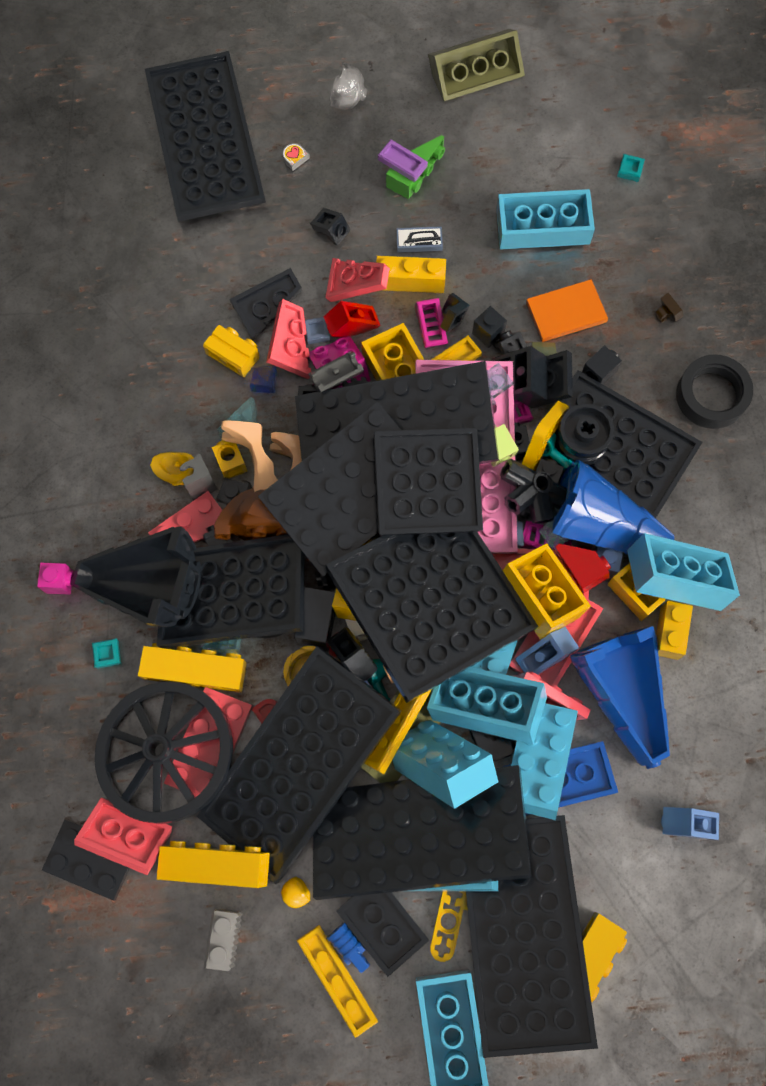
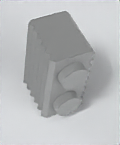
(222, 939)

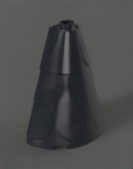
(145, 578)

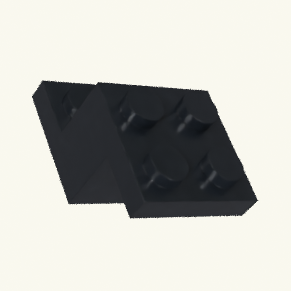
(539, 377)

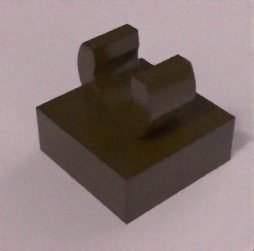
(668, 309)

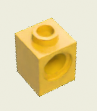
(233, 467)

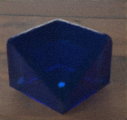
(264, 379)

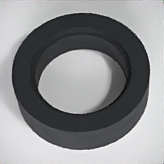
(720, 365)

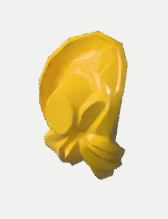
(167, 467)

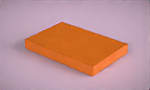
(566, 310)

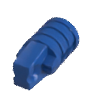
(348, 947)

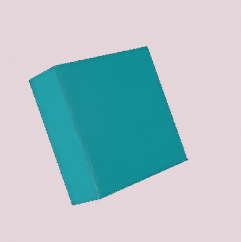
(631, 167)
(106, 653)

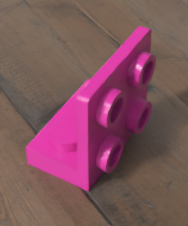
(324, 354)

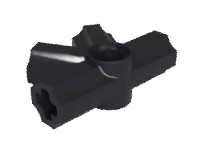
(527, 494)

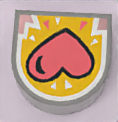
(294, 155)

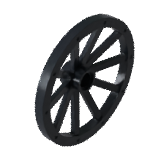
(169, 752)

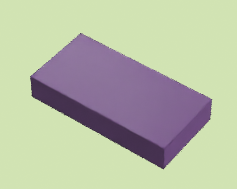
(402, 160)

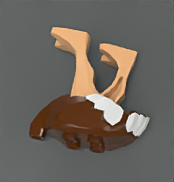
(246, 513)

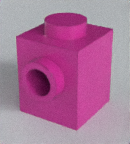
(55, 578)

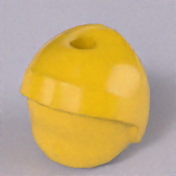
(295, 893)

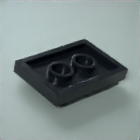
(83, 866)
(383, 929)

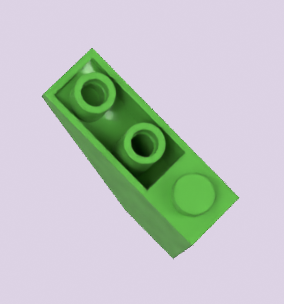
(430, 152)

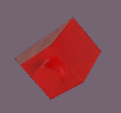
(351, 319)
(584, 566)

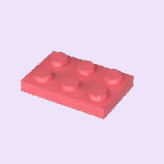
(122, 837)

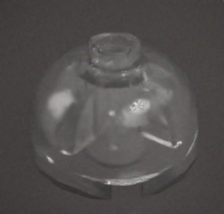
(347, 88)

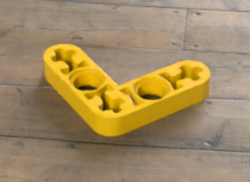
(543, 433)
(436, 940)

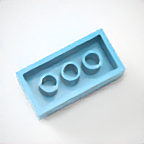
(545, 219)
(682, 572)
(490, 704)
(546, 761)
(444, 763)
(451, 1029)

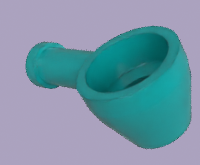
(551, 451)
(376, 678)

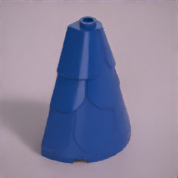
(601, 513)
(629, 691)

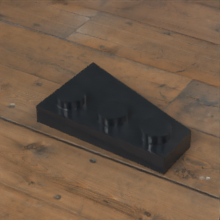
(260, 303)

